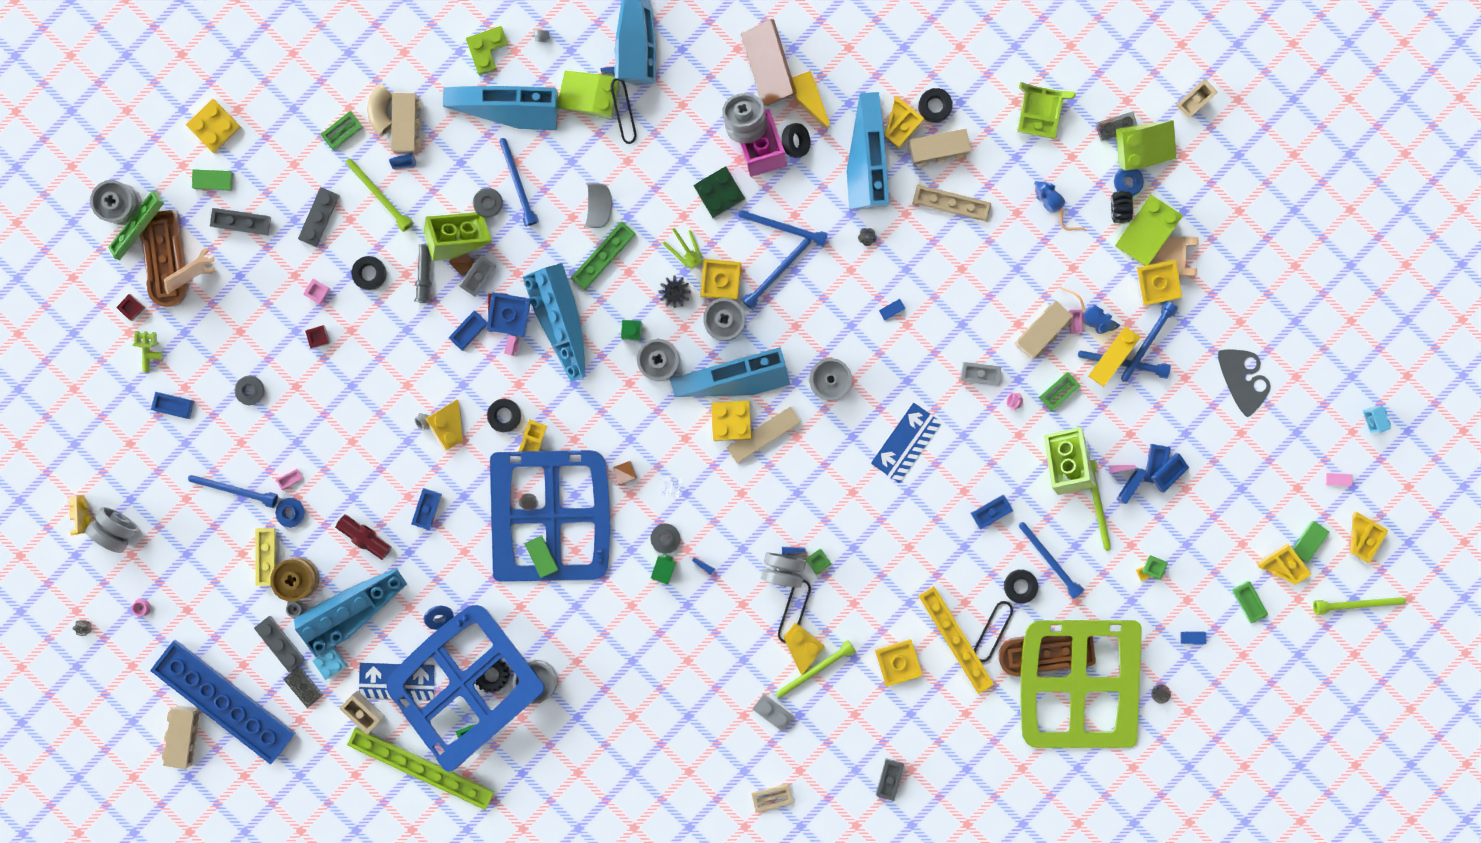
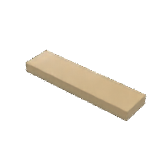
(951, 203)
(764, 434)

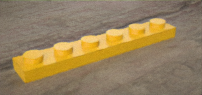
(955, 639)

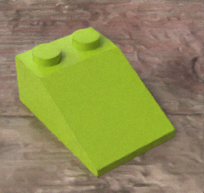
(588, 94)
(1146, 145)
(1148, 230)
(455, 234)
(1069, 461)

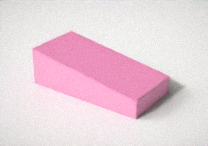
(1076, 325)
(1118, 468)
(289, 479)
(1339, 479)

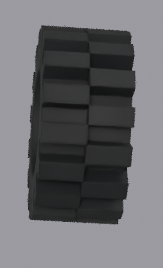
(497, 685)

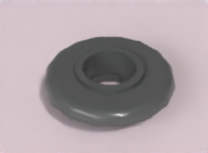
(487, 193)
(241, 385)
(665, 528)

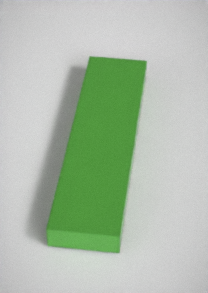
(136, 225)
(603, 255)

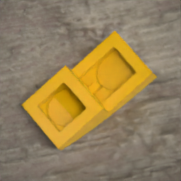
(533, 436)

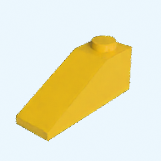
(809, 98)
(1114, 356)

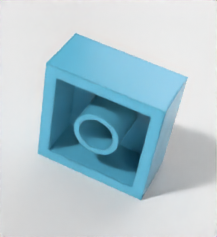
(1377, 419)
(330, 663)

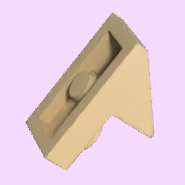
(1197, 98)

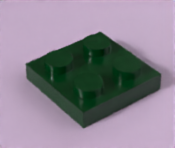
(719, 192)

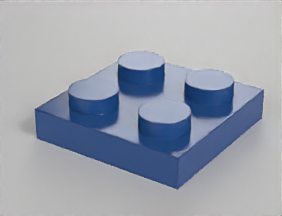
(508, 314)

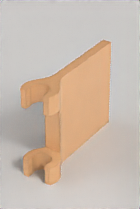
(1176, 249)
(189, 272)

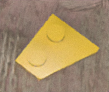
(902, 123)
(447, 425)
(79, 513)
(1365, 537)
(1285, 564)
(802, 646)

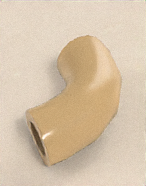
(377, 109)

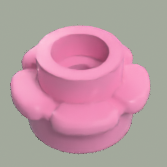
(1014, 400)
(136, 607)

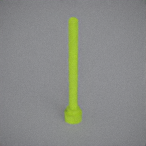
(403, 222)
(1099, 511)
(1322, 607)
(845, 650)

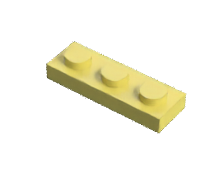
(265, 555)

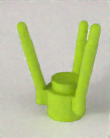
(692, 257)

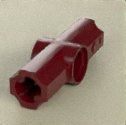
(363, 537)

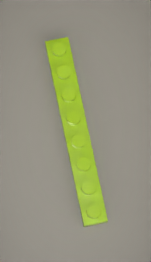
(420, 768)

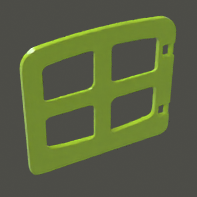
(1079, 684)

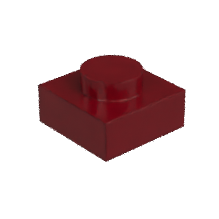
(130, 307)
(317, 336)

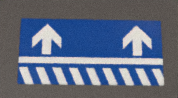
(906, 442)
(374, 678)

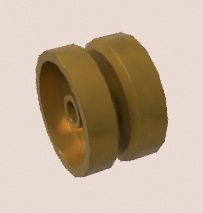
(283, 580)

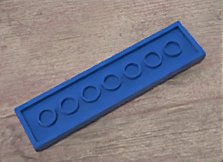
(222, 701)

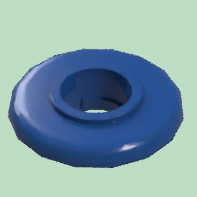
(1137, 177)
(297, 508)
(436, 623)

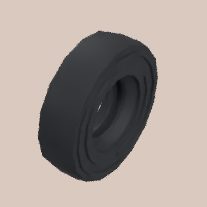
(926, 113)
(803, 137)
(359, 265)
(515, 415)
(1032, 589)

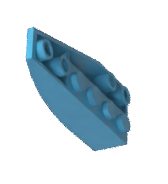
(635, 43)
(508, 105)
(867, 158)
(558, 316)
(735, 378)
(346, 612)

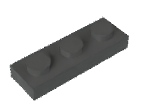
(318, 217)
(240, 221)
(279, 644)

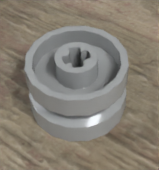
(744, 118)
(114, 201)
(724, 308)
(658, 348)
(820, 385)
(111, 530)
(782, 573)
(548, 676)

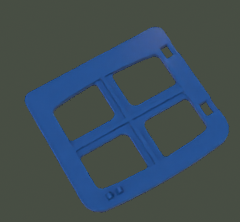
(551, 515)
(462, 684)

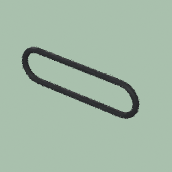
(617, 112)
(787, 606)
(1011, 612)

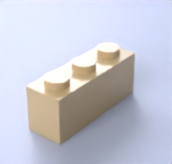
(405, 123)
(939, 147)
(1044, 330)
(180, 737)

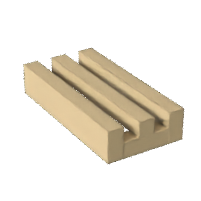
(770, 790)

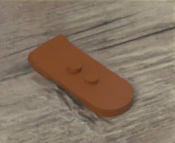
(163, 257)
(1054, 654)

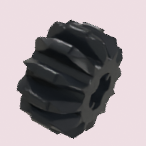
(1121, 207)
(676, 298)

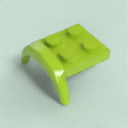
(1041, 110)

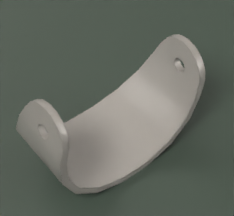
(598, 205)

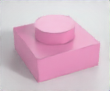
(316, 291)
(512, 345)

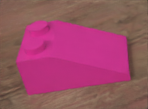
(765, 153)

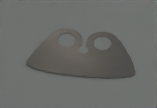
(1234, 373)

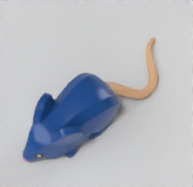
(1052, 201)
(1094, 316)

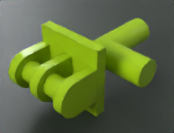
(146, 345)

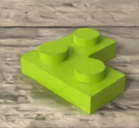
(482, 45)

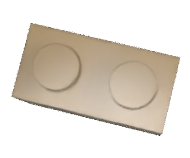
(362, 712)

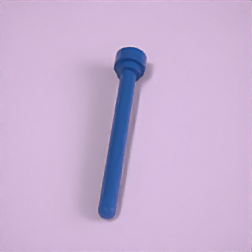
(530, 217)
(818, 237)
(752, 299)
(1167, 311)
(1161, 370)
(269, 499)
(1073, 588)

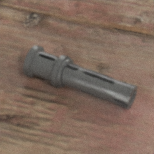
(423, 284)

